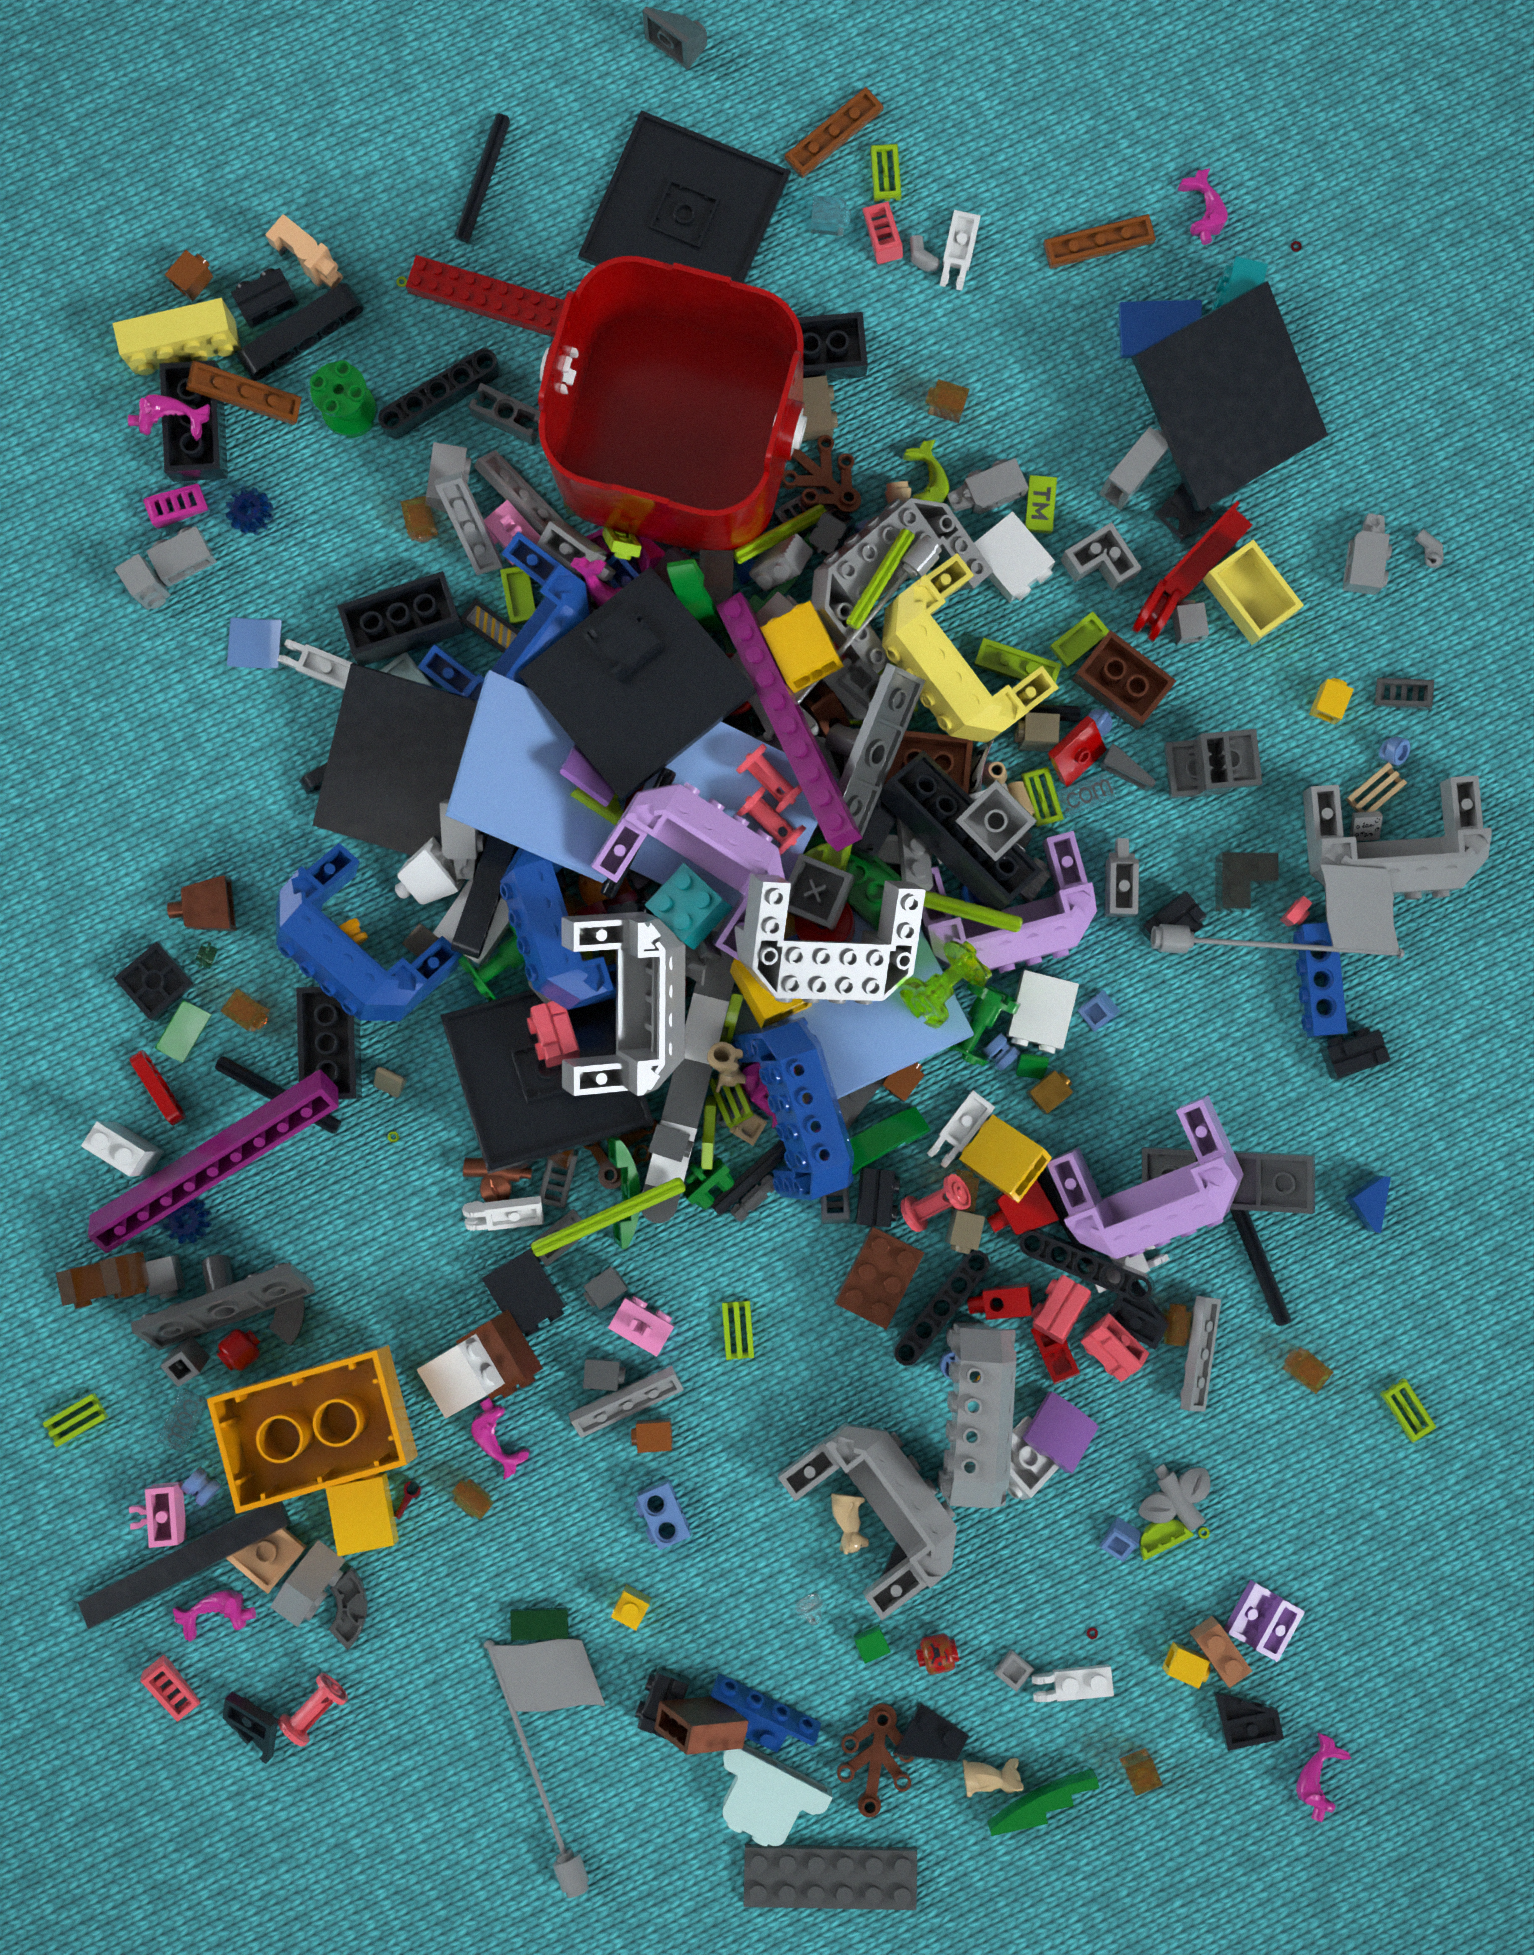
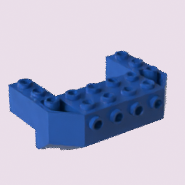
(560, 611)
(537, 916)
(338, 961)
(779, 1052)

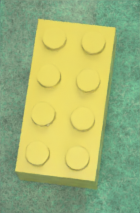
(177, 336)

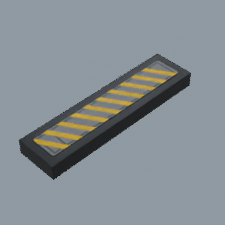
(489, 625)

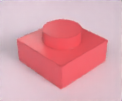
(1297, 912)

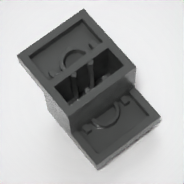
(1213, 763)

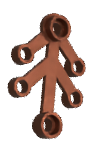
(823, 478)
(876, 1754)

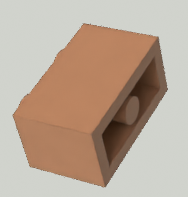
(1220, 1651)

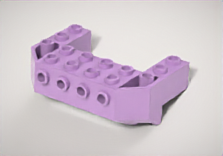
(700, 834)
(1048, 924)
(1159, 1207)

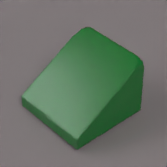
(1031, 1066)
(871, 1644)

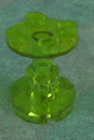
(930, 996)

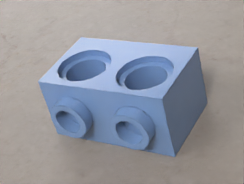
(669, 1512)

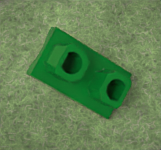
(702, 1180)

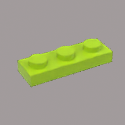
(622, 543)
(1012, 661)

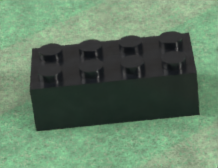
(834, 346)
(183, 455)
(400, 619)
(328, 1041)

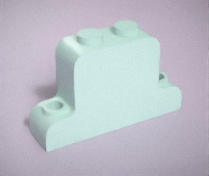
(768, 1796)

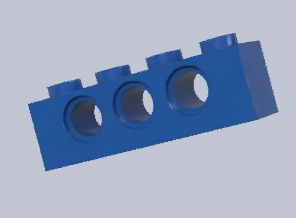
(1331, 992)

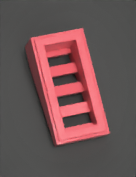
(887, 249)
(154, 1686)

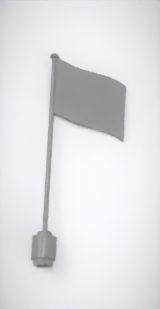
(915, 564)
(1356, 914)
(545, 1679)

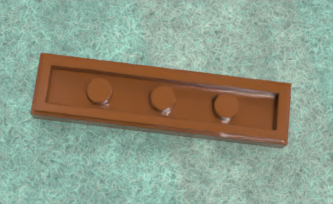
(834, 132)
(1099, 241)
(243, 392)

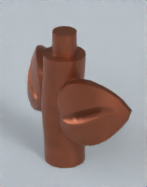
(495, 1185)

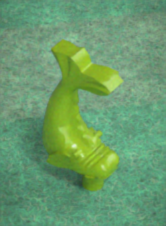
(938, 483)

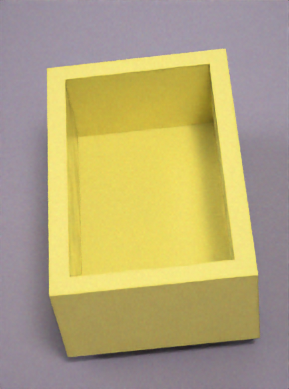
(1252, 592)

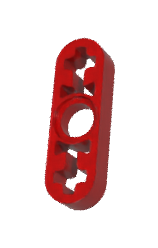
(157, 1087)

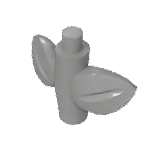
(1177, 1497)

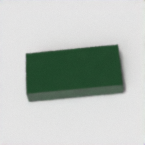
(539, 1623)

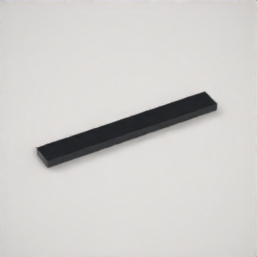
(183, 1563)

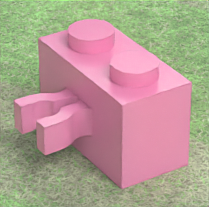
(505, 523)
(642, 1325)
(164, 1514)

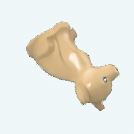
(724, 1059)
(845, 1511)
(986, 1778)

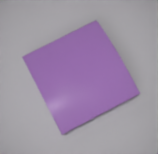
(585, 776)
(1060, 1432)
(1264, 1620)

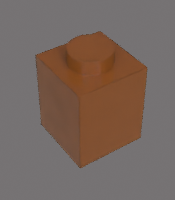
(189, 274)
(903, 1081)
(652, 1435)

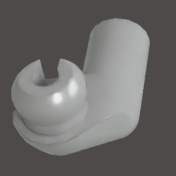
(920, 257)
(1432, 548)

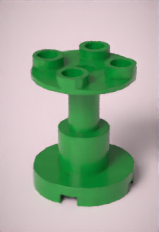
(343, 399)
(507, 956)
(984, 1013)

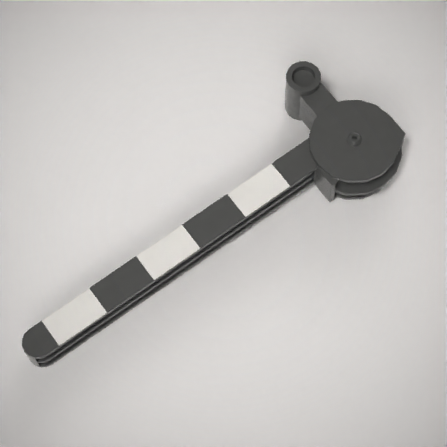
(702, 1031)

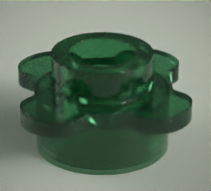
(206, 955)

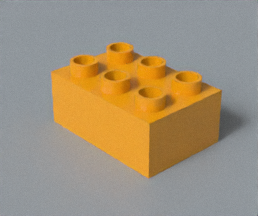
(312, 1429)

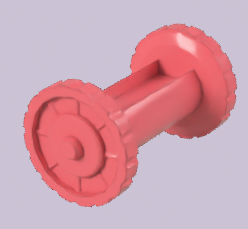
(770, 778)
(770, 820)
(918, 1211)
(297, 1726)

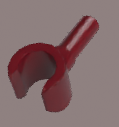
(406, 1500)

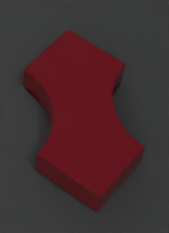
(601, 906)

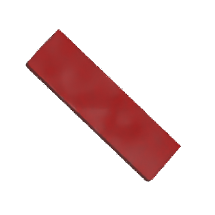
(1207, 552)

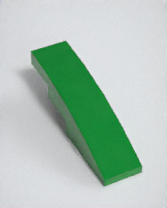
(1032, 1808)

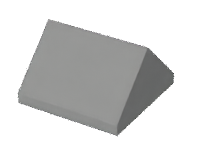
(996, 820)

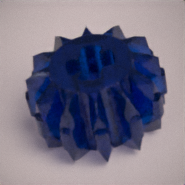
(258, 514)
(191, 1230)

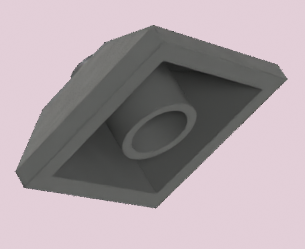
(675, 35)

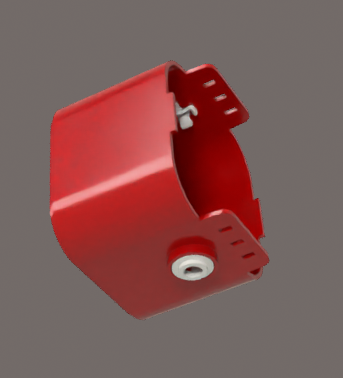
(672, 402)

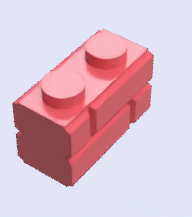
(553, 1032)
(1061, 1308)
(1114, 1347)

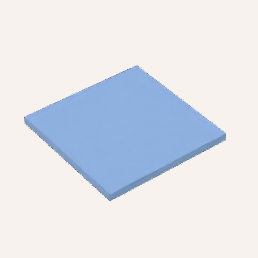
(712, 768)
(514, 784)
(882, 1037)

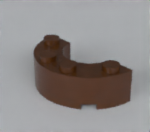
(117, 1275)

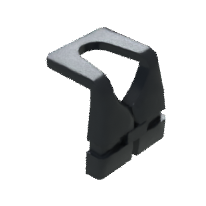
(1182, 508)

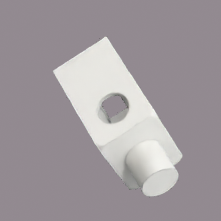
(428, 875)

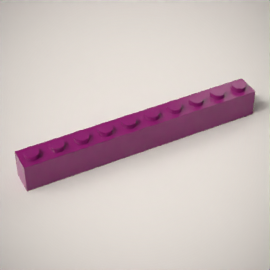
(789, 723)
(213, 1161)

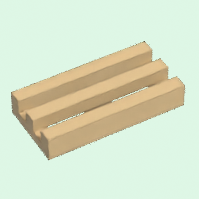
(1393, 776)

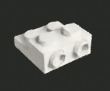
(1027, 1467)

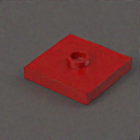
(1077, 751)

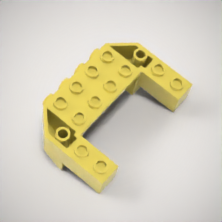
(951, 687)

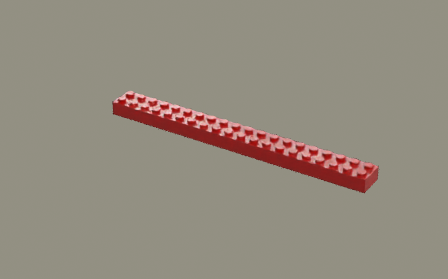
(484, 296)

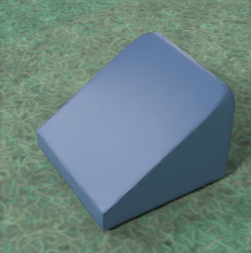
(1098, 1010)
(1120, 1539)

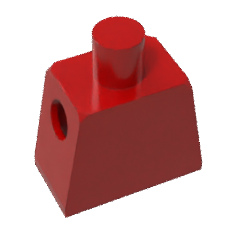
(1030, 1213)
(1015, 1297)

